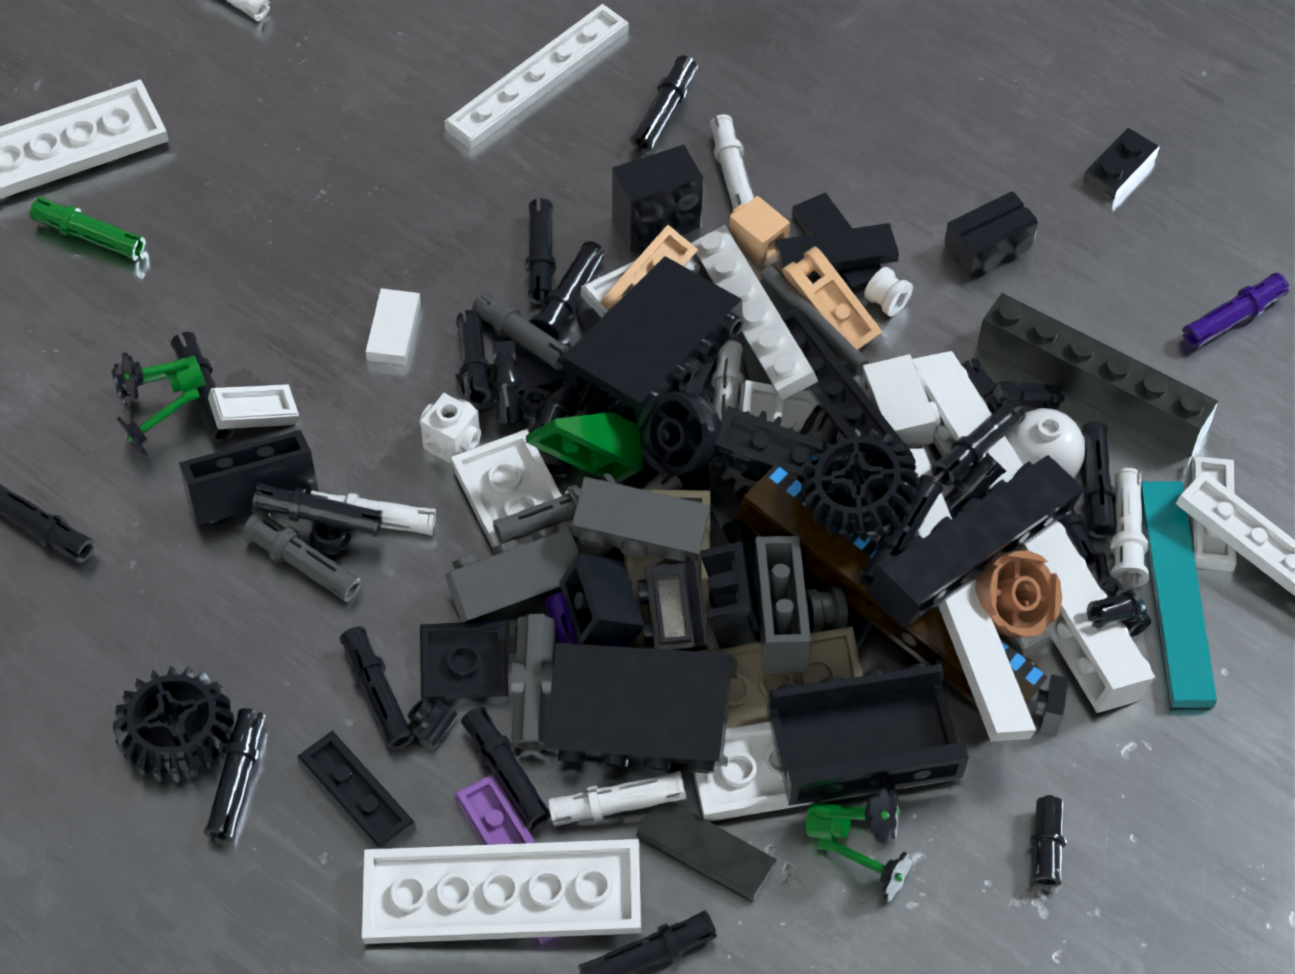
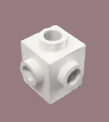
(449, 427)

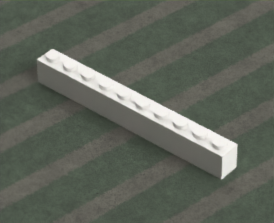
(1101, 658)

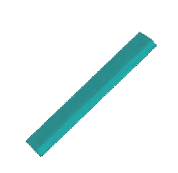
(1177, 597)

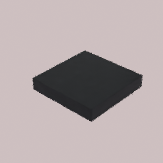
(464, 662)

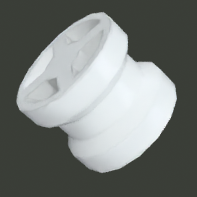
(888, 291)

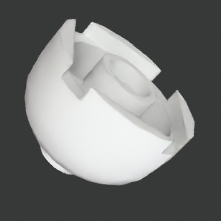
(1050, 434)

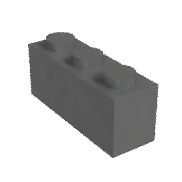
(639, 521)
(511, 574)
(781, 605)

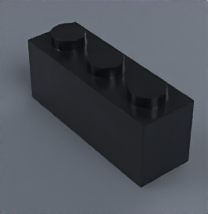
(226, 480)

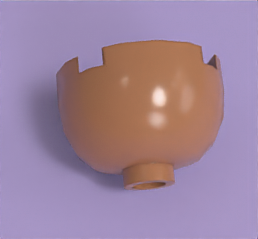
(1019, 593)

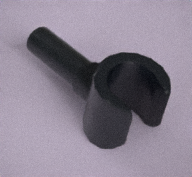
(1105, 579)

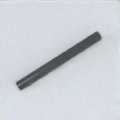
(818, 322)

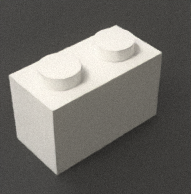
(901, 398)

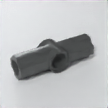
(532, 681)

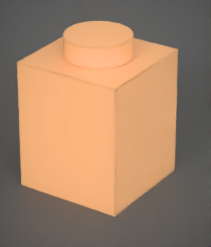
(757, 228)

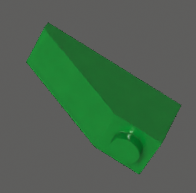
(593, 443)

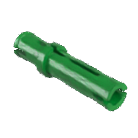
(73, 222)

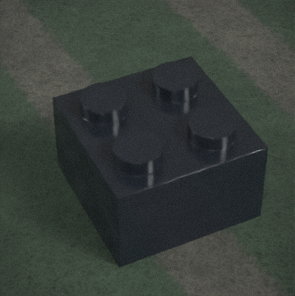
(655, 194)

